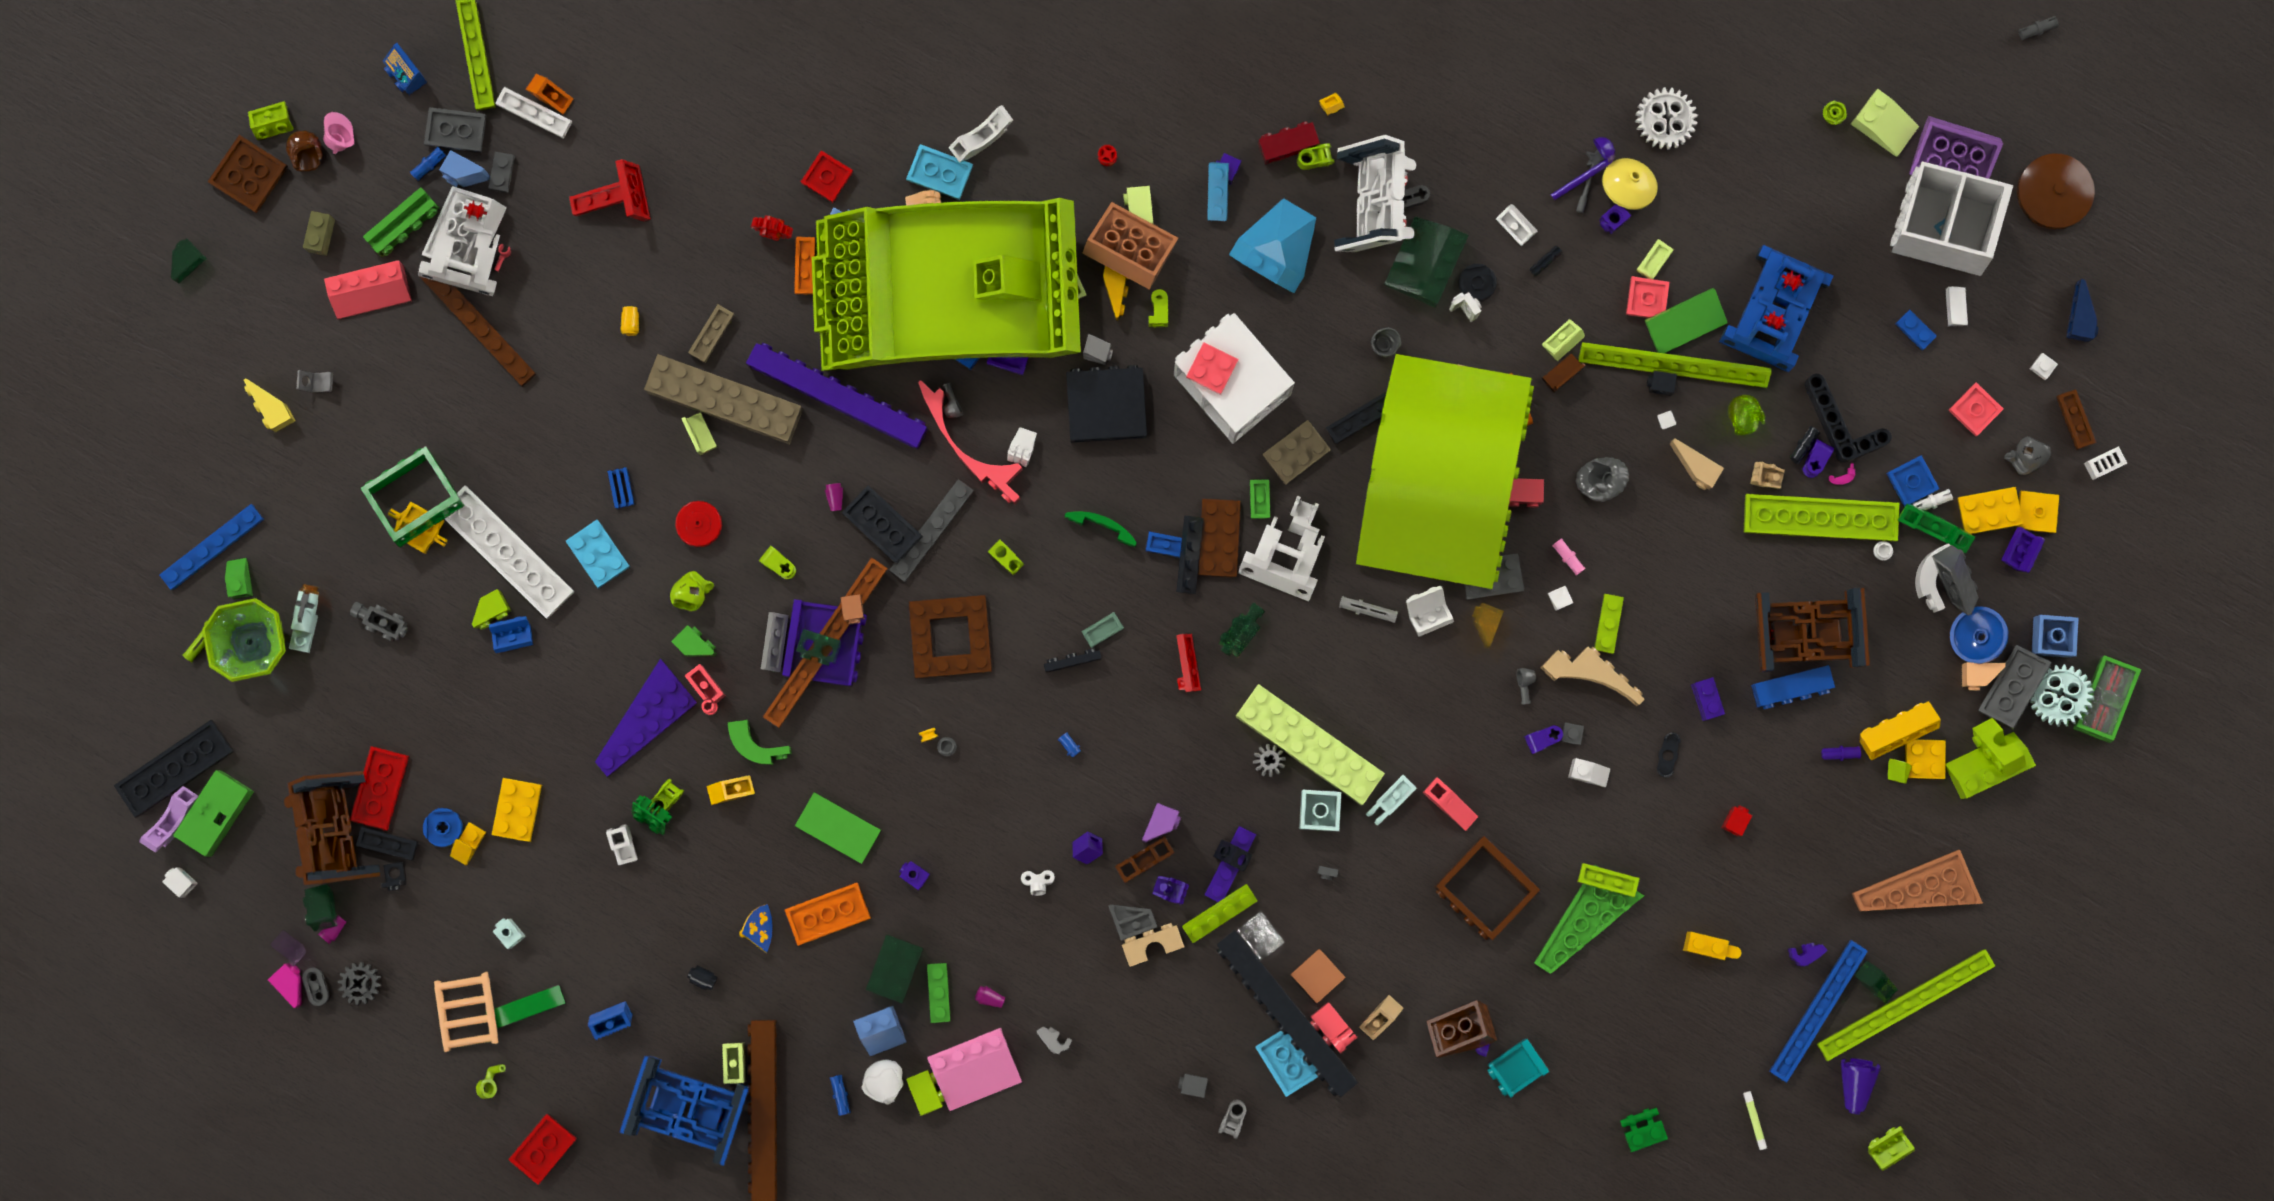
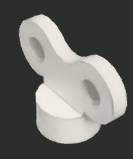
(1037, 882)

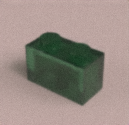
(320, 907)

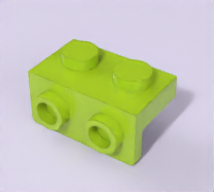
(1890, 1148)

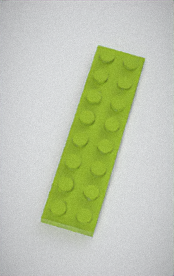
(1821, 517)

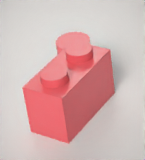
(706, 688)
(1333, 1027)

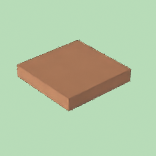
(1317, 975)

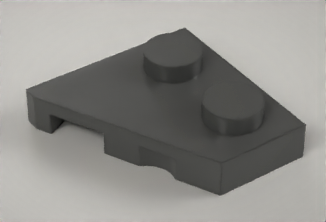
(1132, 920)

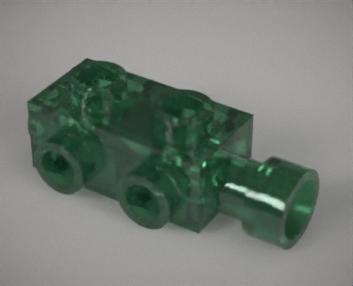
(1240, 635)

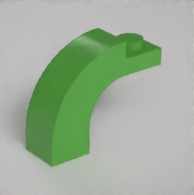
(743, 742)

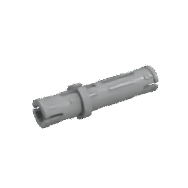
(1346, 604)

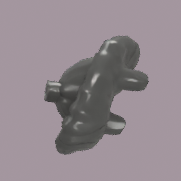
(1602, 478)

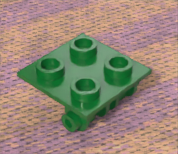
(641, 814)

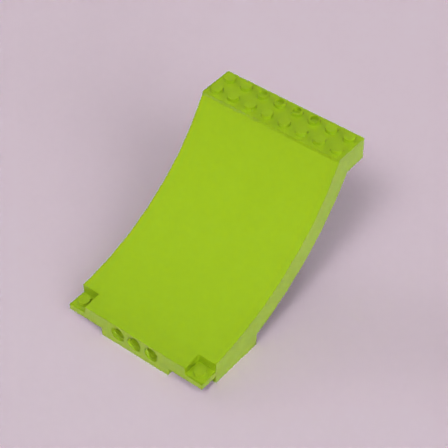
(946, 282)

